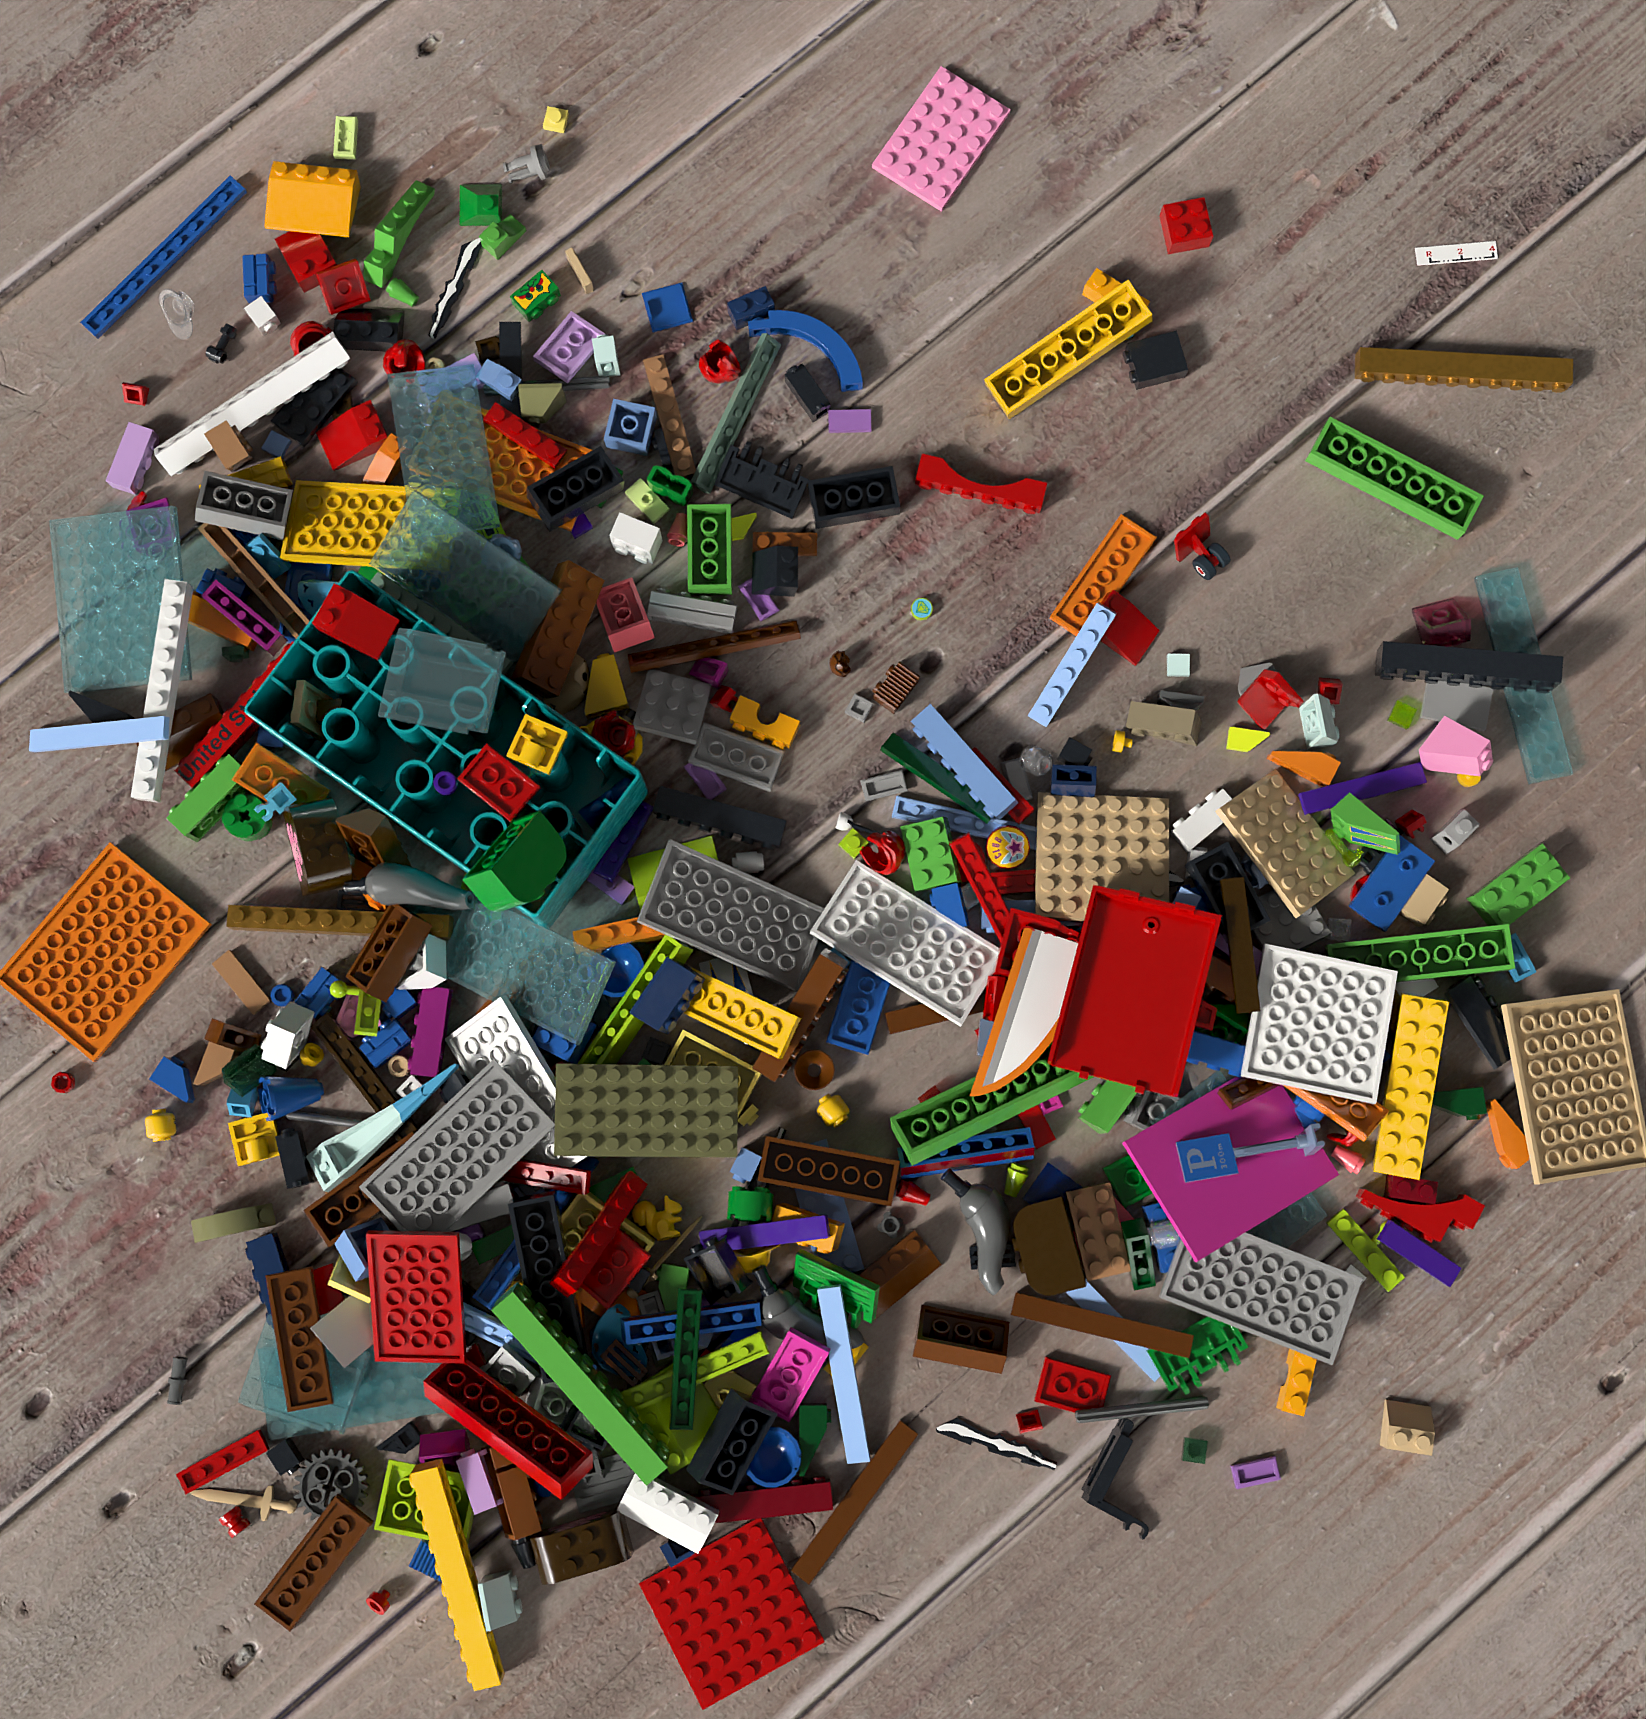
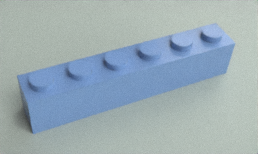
(965, 763)

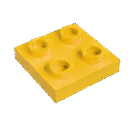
(537, 744)
(254, 1139)

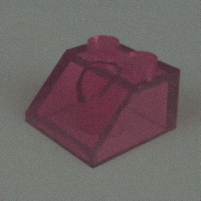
(1442, 623)

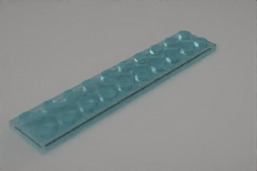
(1531, 713)

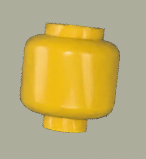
(833, 1110)
(160, 1125)

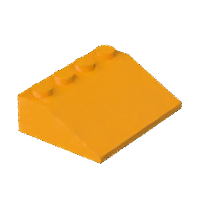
(311, 199)

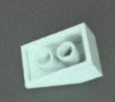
(1318, 722)

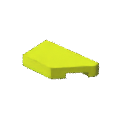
(741, 525)
(1244, 739)

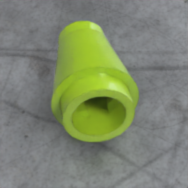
(1015, 1179)

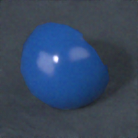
(626, 969)
(776, 1459)

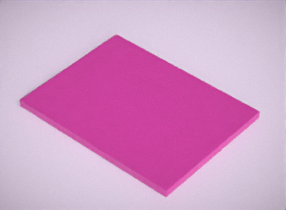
(1225, 1207)

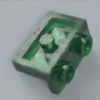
(245, 1071)

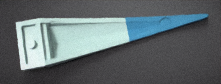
(349, 1150)

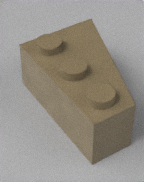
(1164, 722)

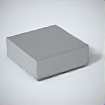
(859, 708)

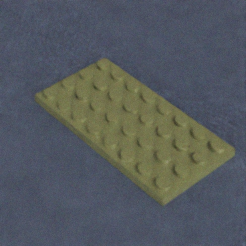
(646, 1111)

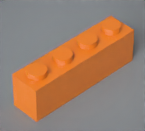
(211, 620)

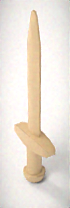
(633, 1294)
(266, 1502)

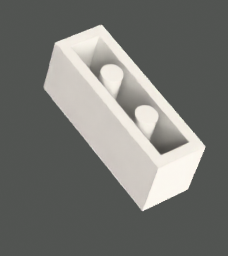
(1201, 822)

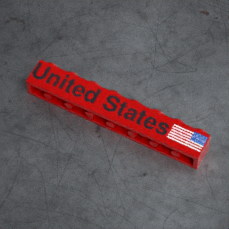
(225, 736)

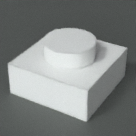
(409, 1086)

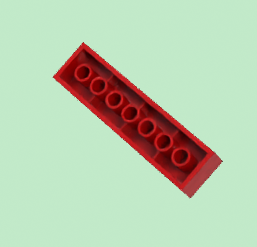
(509, 1426)

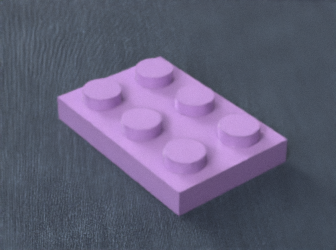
(568, 347)

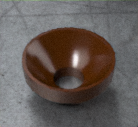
(814, 1057)

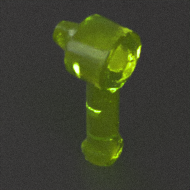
(1349, 857)

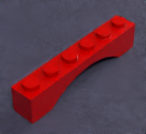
(1024, 494)
(587, 1252)

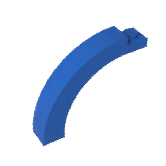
(819, 335)

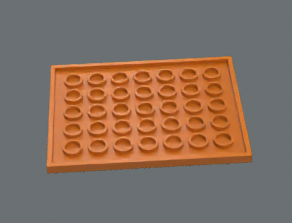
(102, 952)

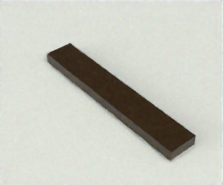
(1240, 945)

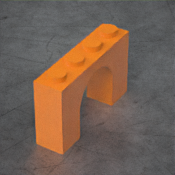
(616, 934)

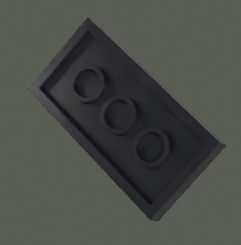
(312, 408)

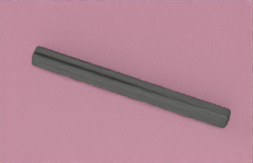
(579, 383)
(1141, 1409)

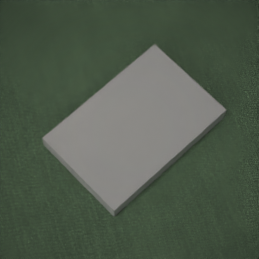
(1460, 703)

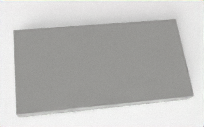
(736, 757)

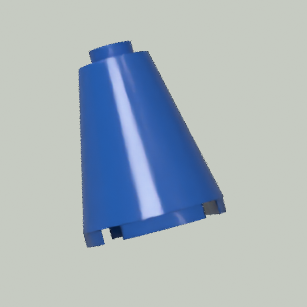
(287, 1094)

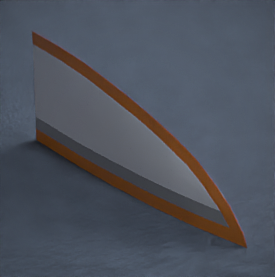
(1027, 1009)

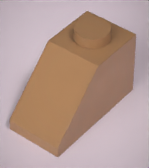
(212, 1063)

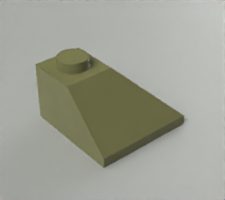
(540, 401)

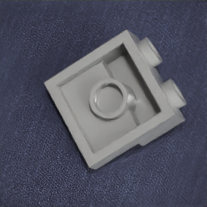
(1146, 1107)
(510, 1370)

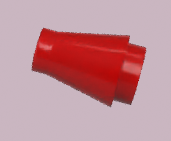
(912, 1193)

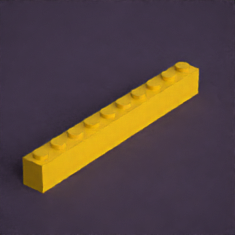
(457, 1573)

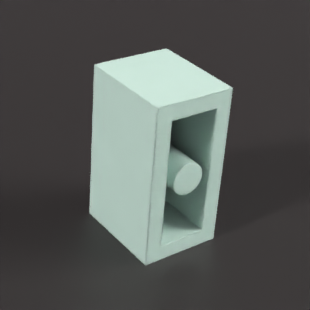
(606, 356)

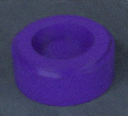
(445, 783)

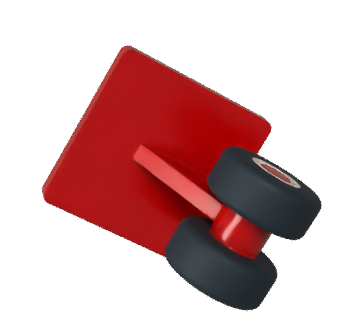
(1192, 539)

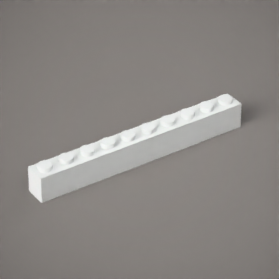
(254, 402)
(163, 686)

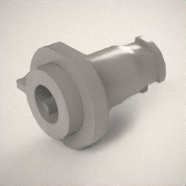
(536, 162)

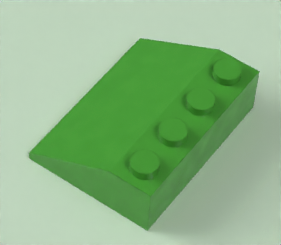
(1106, 1105)

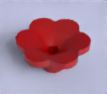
(138, 500)

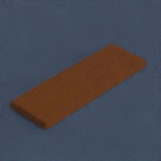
(300, 1351)
(313, 1562)

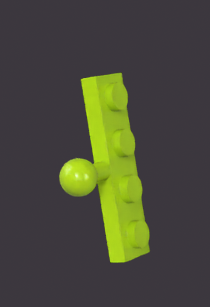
(367, 1008)
(1366, 1249)

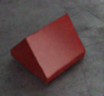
(135, 393)
(1029, 1421)

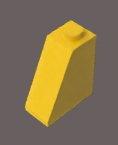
(605, 688)

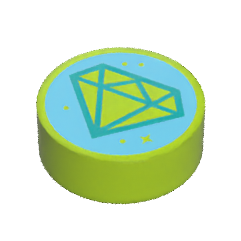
(921, 609)

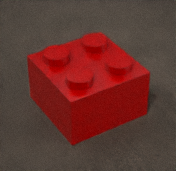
(1186, 225)

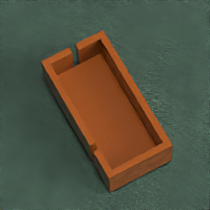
(511, 1483)

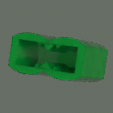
(674, 486)

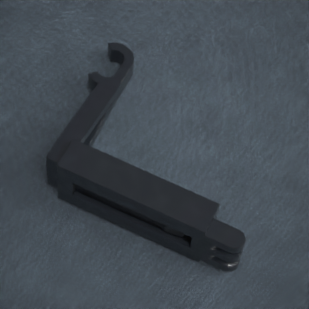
(1105, 1471)

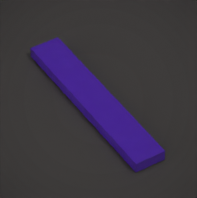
(1363, 787)
(771, 1232)

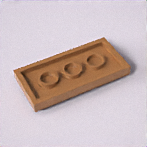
(1098, 1231)

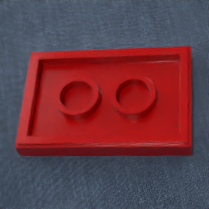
(499, 783)
(615, 1269)
(1071, 1386)

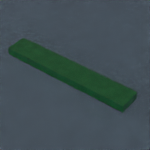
(933, 774)
(685, 1359)

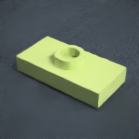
(345, 137)
(646, 501)

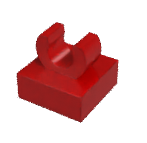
(723, 697)
(1410, 822)

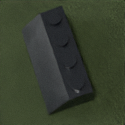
(1481, 1018)

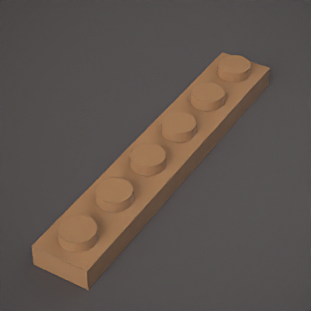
(669, 416)

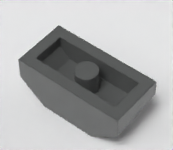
(1180, 700)

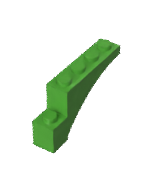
(393, 233)

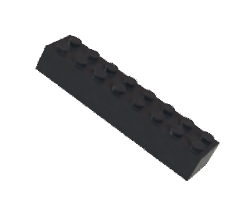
(1468, 666)
(540, 1254)

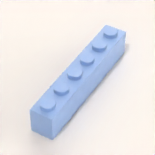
(1072, 664)

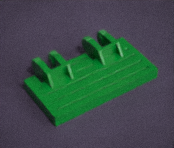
(858, 1293)
(1208, 1340)

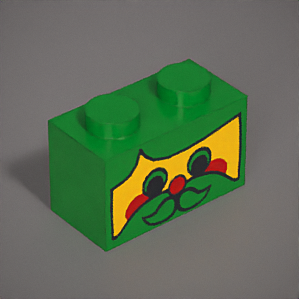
(535, 296)

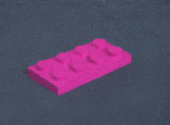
(791, 1373)

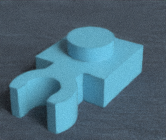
(277, 800)

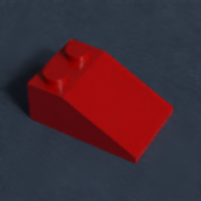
(305, 256)
(353, 436)
(355, 622)
(1129, 631)

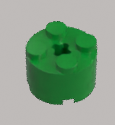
(235, 821)
(750, 1205)

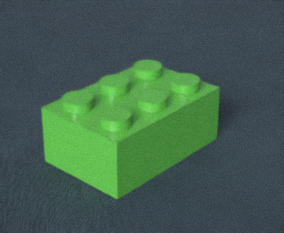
(930, 854)

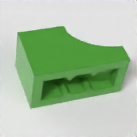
(501, 236)

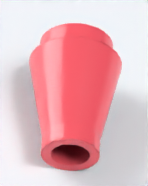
(678, 532)
(1348, 1159)

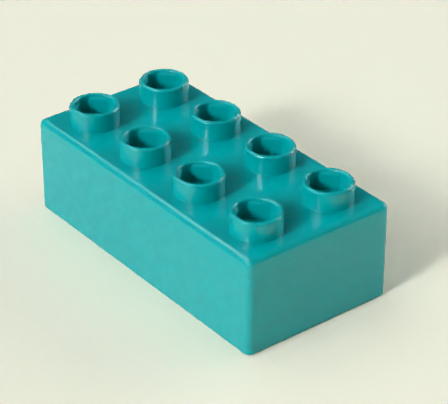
(396, 761)

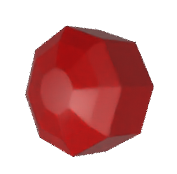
(63, 1082)

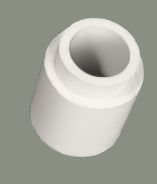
(748, 862)

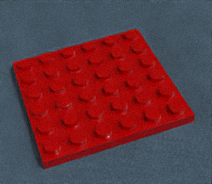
(731, 1612)

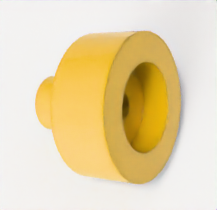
(1120, 741)
(1468, 780)
(311, 1055)

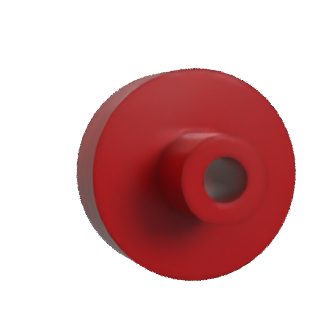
(378, 1601)

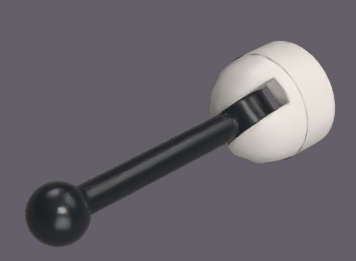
(845, 823)

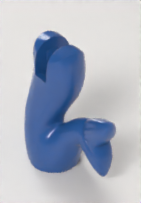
(596, 809)

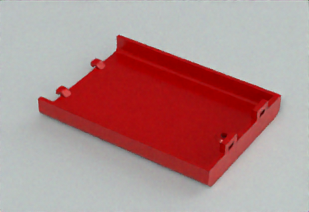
(1134, 990)

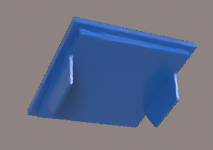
(667, 307)

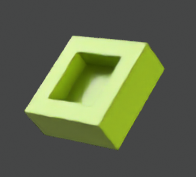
(852, 843)

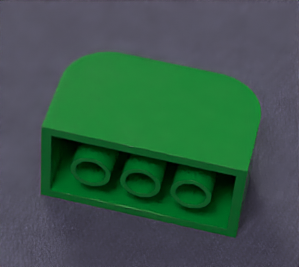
(518, 864)

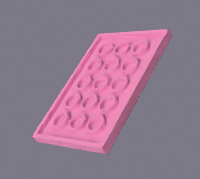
(941, 138)

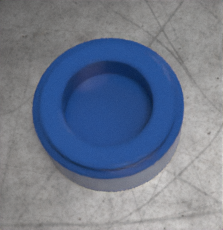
(282, 995)

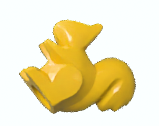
(658, 1223)

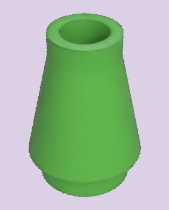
(400, 291)

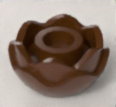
(840, 664)

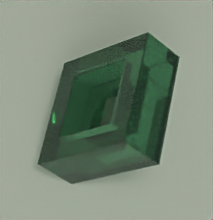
(235, 653)
(1194, 1450)

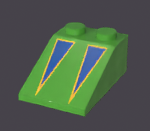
(1362, 826)

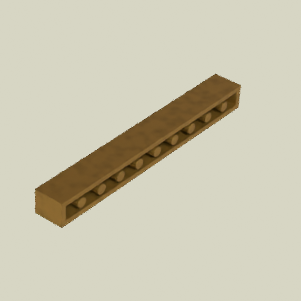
(1463, 369)
(321, 921)

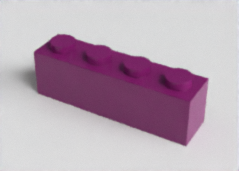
(244, 618)
(430, 1032)

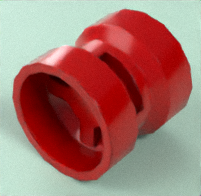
(234, 1520)

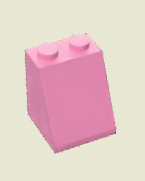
(1455, 750)

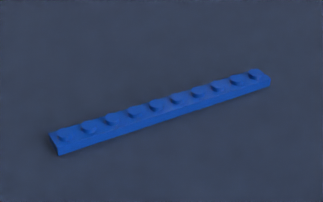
(163, 257)

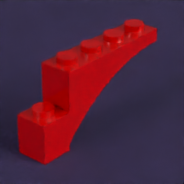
(1427, 1219)

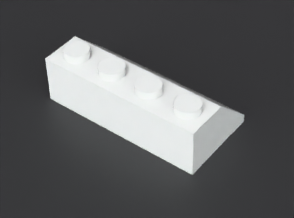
(669, 1512)

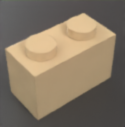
(1424, 901)

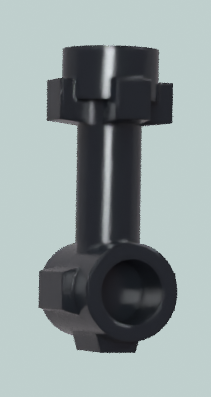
(217, 353)

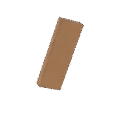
(241, 982)

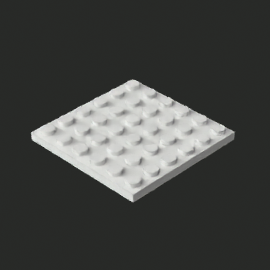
(1319, 1024)

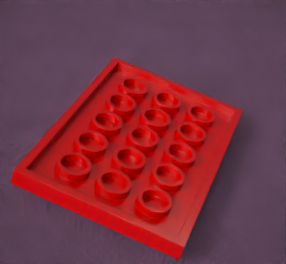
(416, 1296)

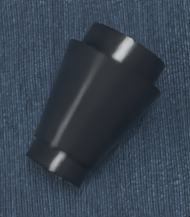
(524, 1552)

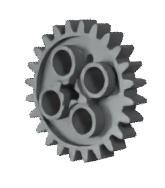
(312, 1480)

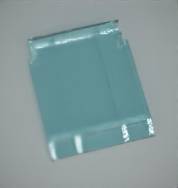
(441, 682)
(265, 1390)

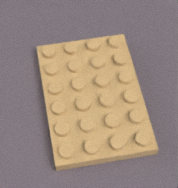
(1285, 843)

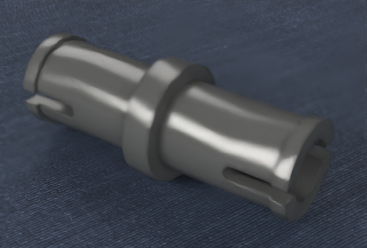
(177, 1380)

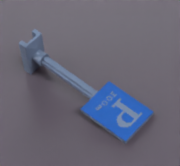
(1216, 1157)

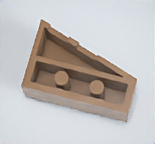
(230, 445)

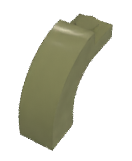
(233, 1222)

